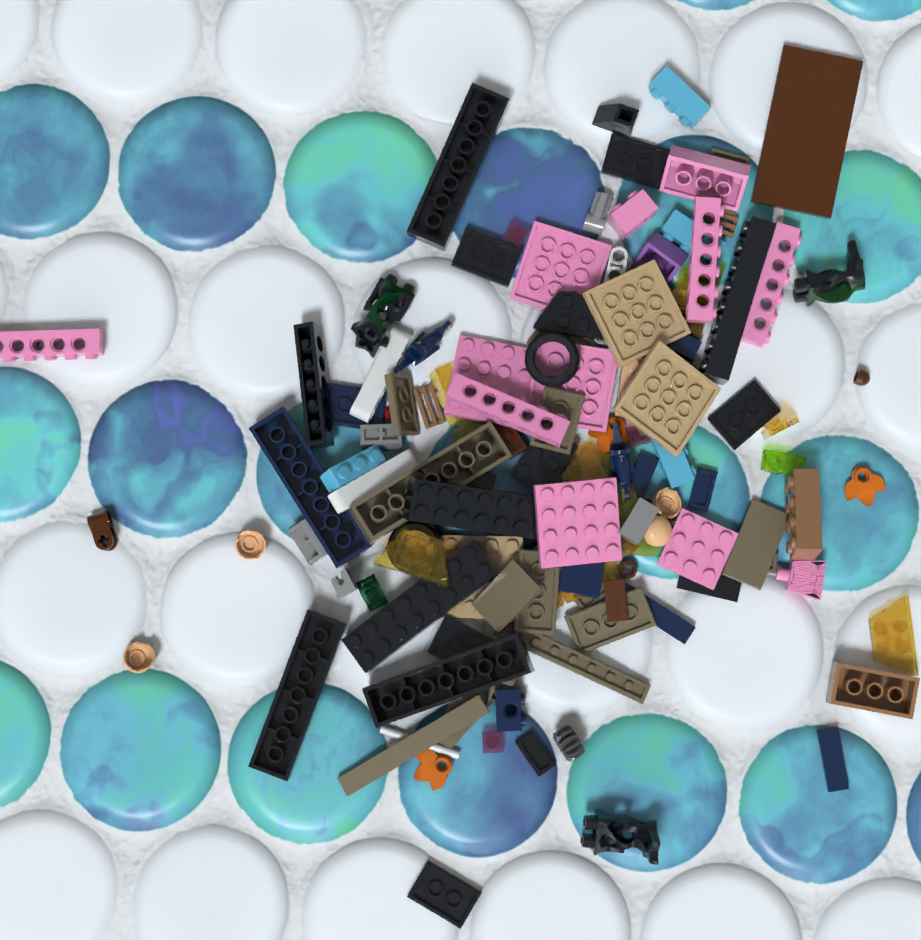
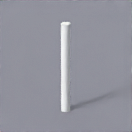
(437, 748)

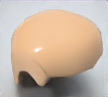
(668, 502)
(658, 532)
(250, 544)
(138, 657)

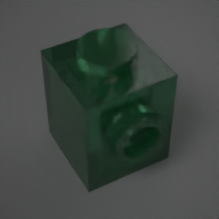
(372, 592)

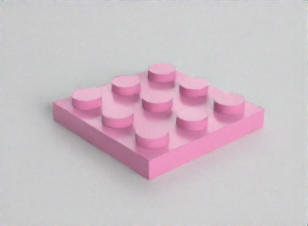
(697, 549)

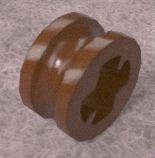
(628, 563)

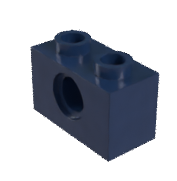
(509, 722)

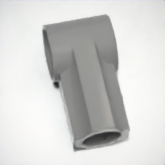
(596, 217)

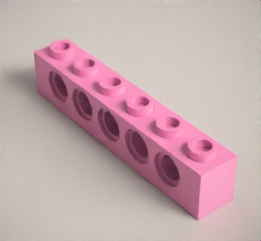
(713, 208)
(782, 234)
(92, 349)
(514, 419)

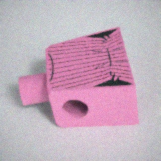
(803, 578)

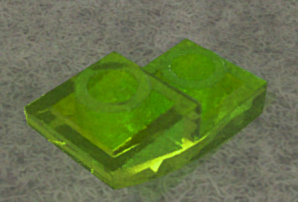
(781, 462)

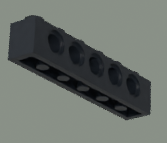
(313, 385)

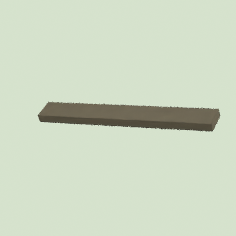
(582, 665)
(413, 745)

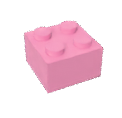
(632, 214)

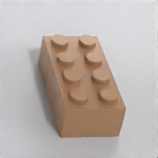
(803, 514)
(872, 690)

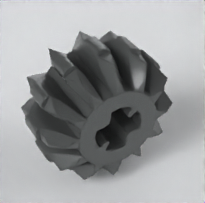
(568, 743)

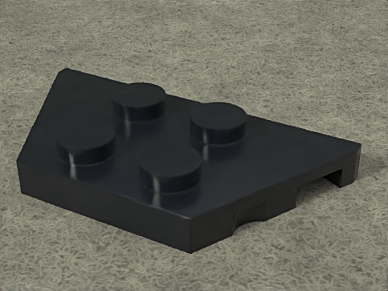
(569, 315)

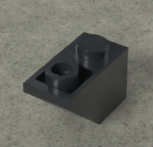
(616, 118)

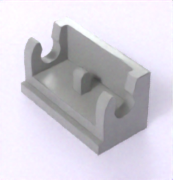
(380, 435)
(638, 521)
(307, 542)
(346, 587)

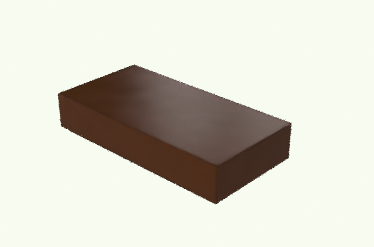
(615, 600)

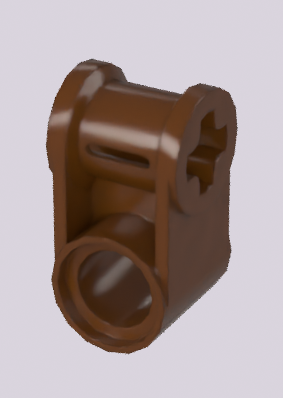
(101, 528)

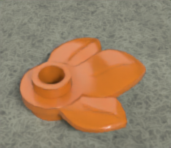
(606, 438)
(863, 489)
(430, 770)

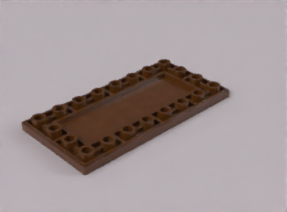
(806, 131)

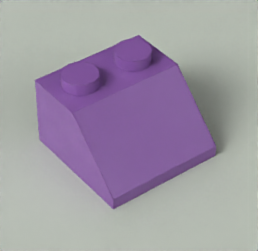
(666, 254)

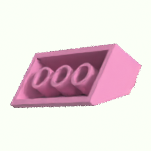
(704, 175)

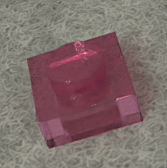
(515, 234)
(634, 437)
(492, 742)

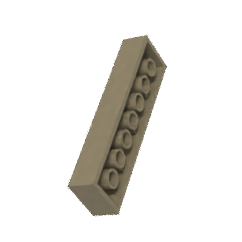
(458, 463)

